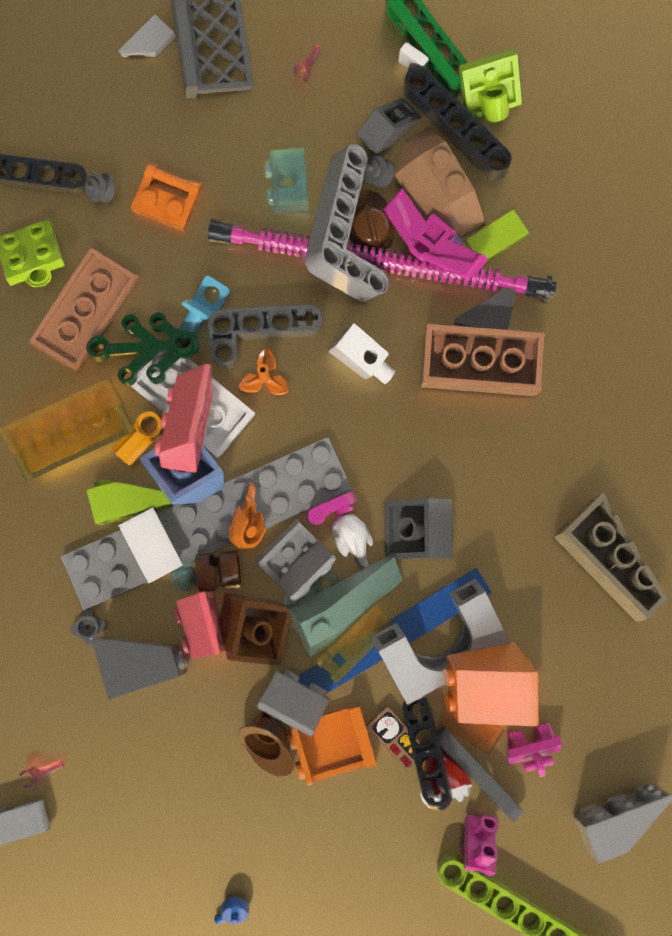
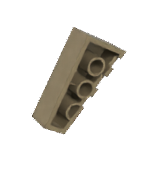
(612, 559)

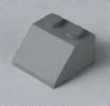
(294, 701)

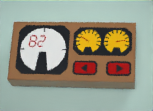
(393, 736)

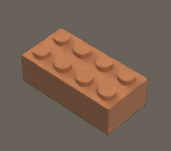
(482, 360)

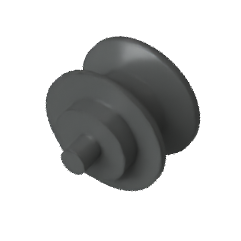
(379, 171)
(100, 187)

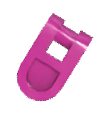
(340, 504)

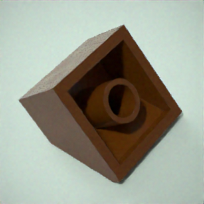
(254, 629)

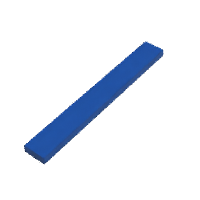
(412, 622)

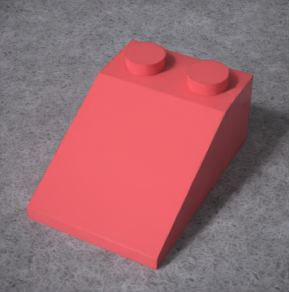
(200, 625)

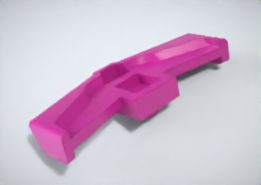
(431, 238)

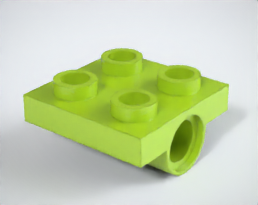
(491, 85)
(30, 254)

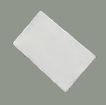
(150, 545)

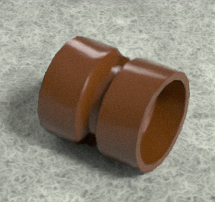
(218, 571)

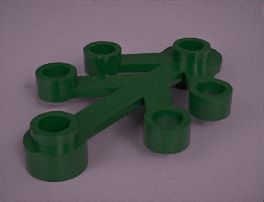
(147, 348)

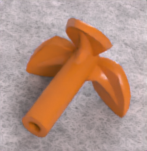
(265, 365)

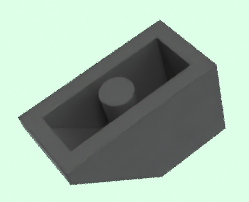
(388, 125)

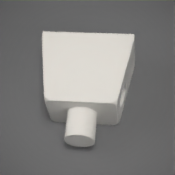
(351, 349)

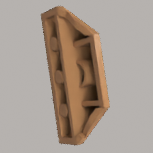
(438, 183)

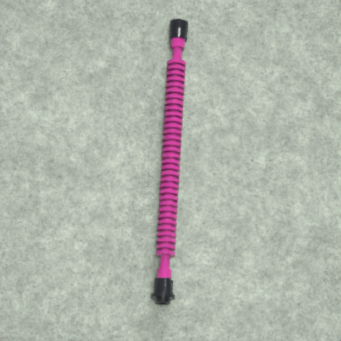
(532, 286)

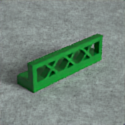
(417, 37)

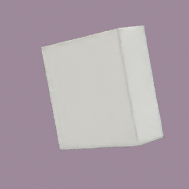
(412, 57)

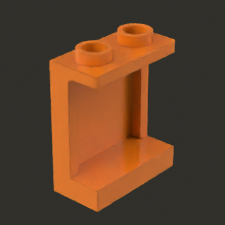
(335, 747)

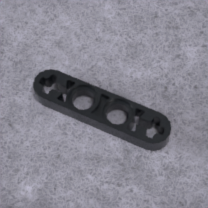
(33, 172)
(428, 750)

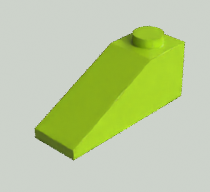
(120, 501)

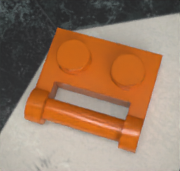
(163, 205)

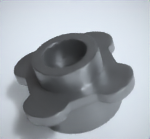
(80, 630)

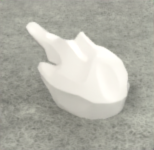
(351, 536)

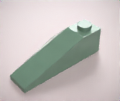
(337, 608)

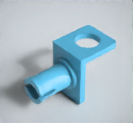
(199, 307)

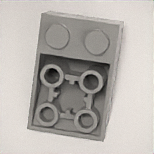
(621, 822)

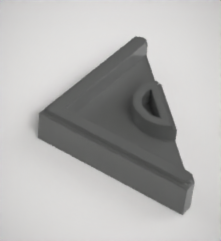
(491, 313)

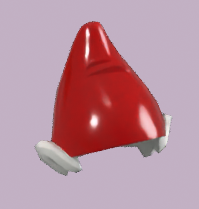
(458, 778)

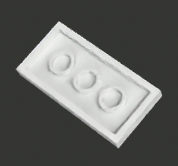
(227, 413)

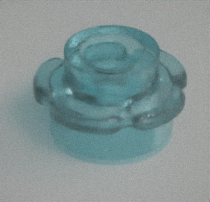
(184, 578)

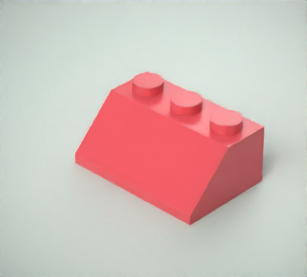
(186, 420)

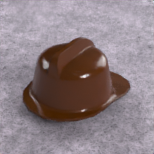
(371, 223)
(266, 744)

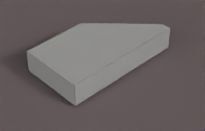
(149, 39)

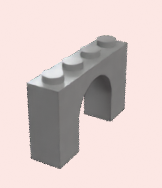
(421, 674)

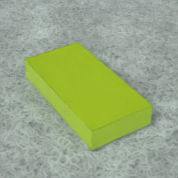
(498, 235)

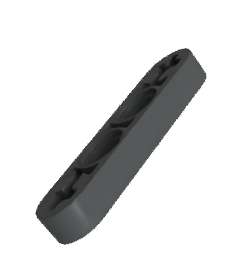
(479, 774)

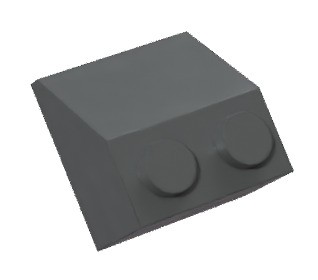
(418, 528)

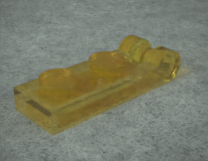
(354, 643)

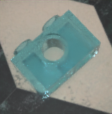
(287, 164)

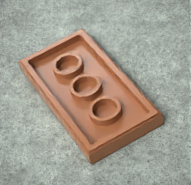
(84, 308)

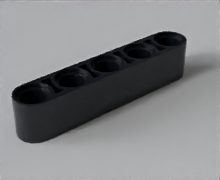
(454, 110)

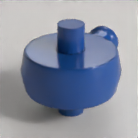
(233, 911)

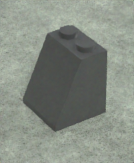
(136, 664)

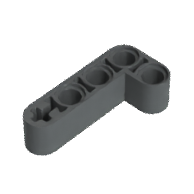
(265, 329)

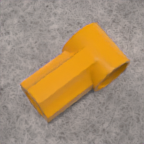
(134, 444)

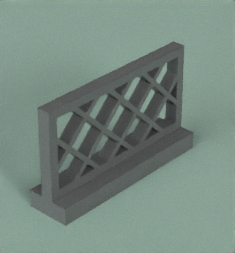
(188, 46)

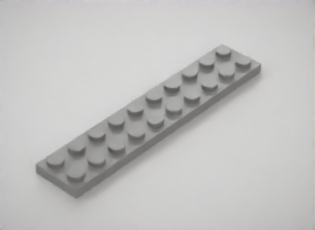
(282, 491)

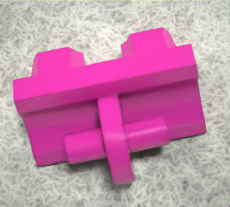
(546, 744)
(480, 844)

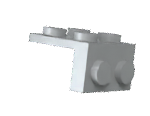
(295, 560)

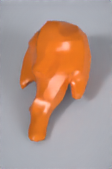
(246, 529)

